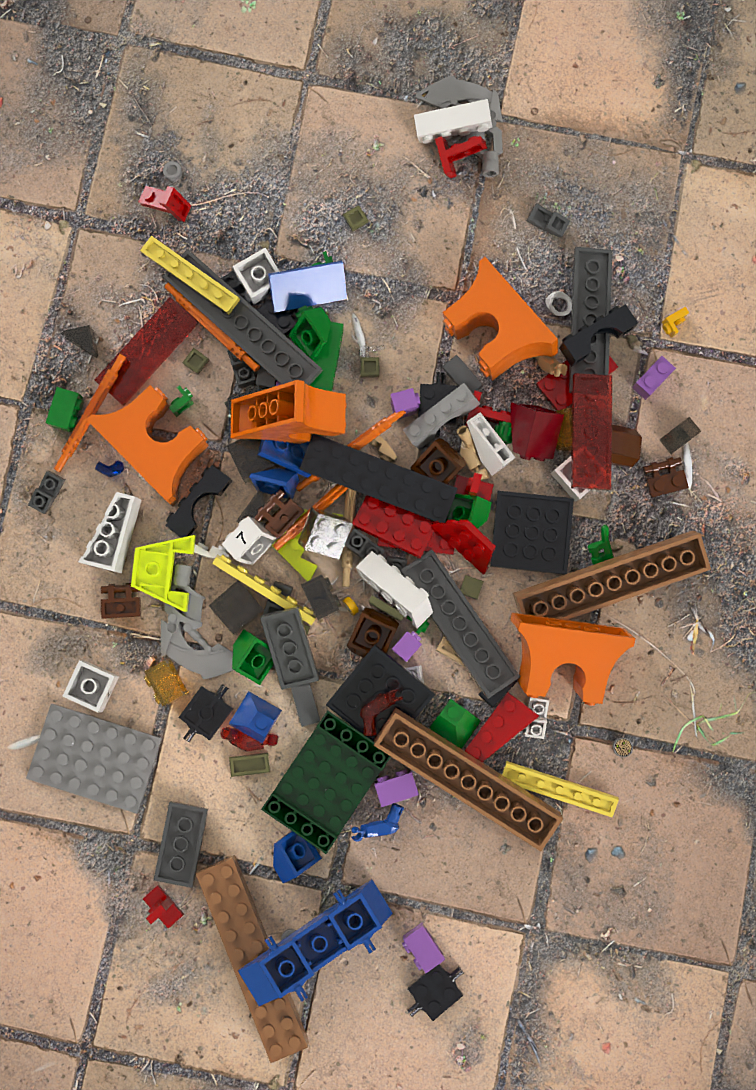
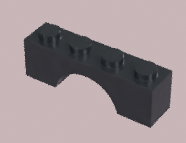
(616, 323)
(212, 483)

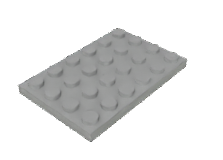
(94, 758)

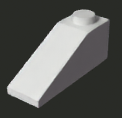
(489, 445)

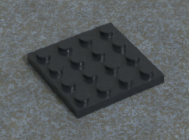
(532, 532)
(373, 678)

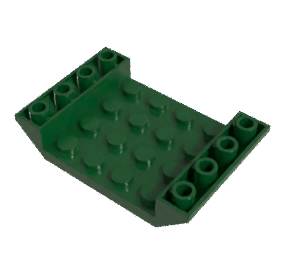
(326, 782)

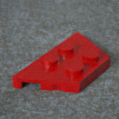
(467, 541)

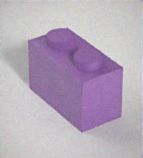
(653, 377)
(406, 401)
(407, 645)
(396, 788)
(423, 947)

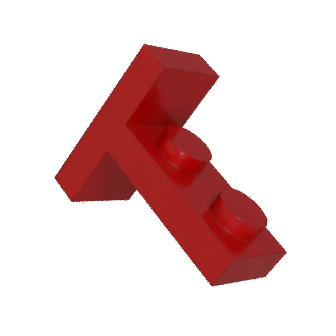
(457, 152)
(166, 201)
(488, 413)
(473, 486)
(162, 907)

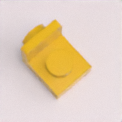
(674, 319)

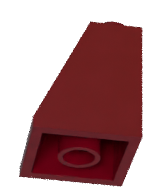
(534, 431)

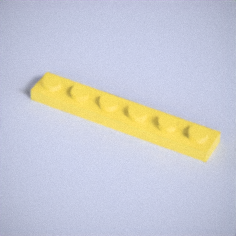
(190, 275)
(257, 583)
(561, 789)

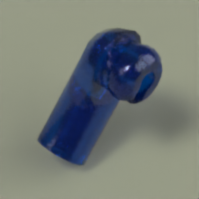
(112, 470)

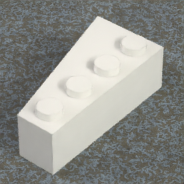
(113, 535)
(395, 588)

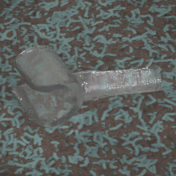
(364, 350)

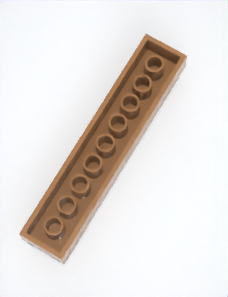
(616, 578)
(468, 779)
(244, 941)

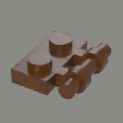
(666, 483)
(283, 517)
(120, 607)

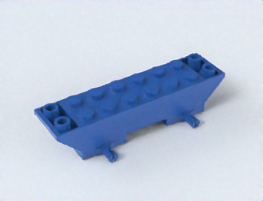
(315, 944)

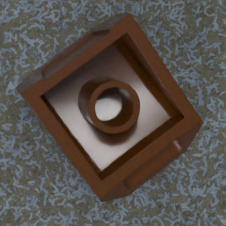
(625, 446)
(439, 462)
(371, 630)

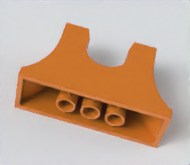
(497, 305)
(288, 413)
(131, 435)
(558, 641)

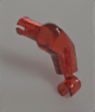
(374, 708)
(246, 742)

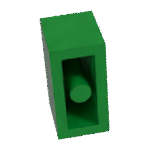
(64, 409)

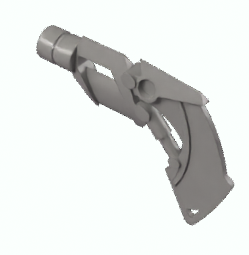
(452, 92)
(206, 662)

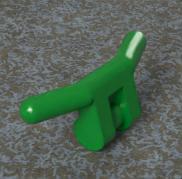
(604, 543)

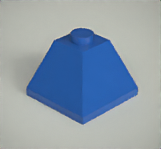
(275, 479)
(255, 717)
(293, 856)

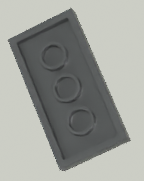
(289, 647)
(181, 844)

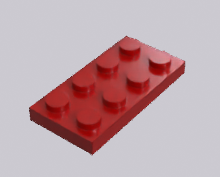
(557, 388)
(394, 526)

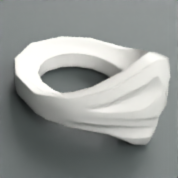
(558, 294)

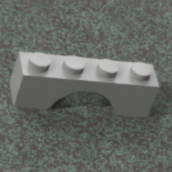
(455, 404)

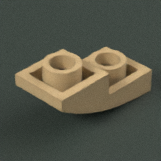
(385, 450)

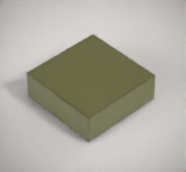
(355, 218)
(195, 361)
(369, 366)
(471, 587)

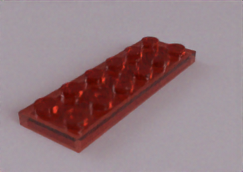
(149, 349)
(591, 432)

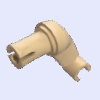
(551, 365)
(469, 452)

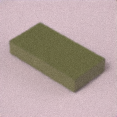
(386, 608)
(249, 764)

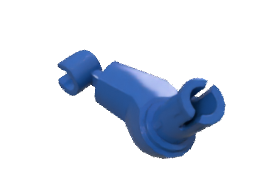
(380, 827)

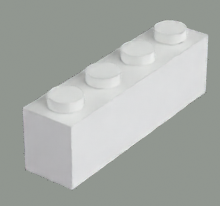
(453, 121)

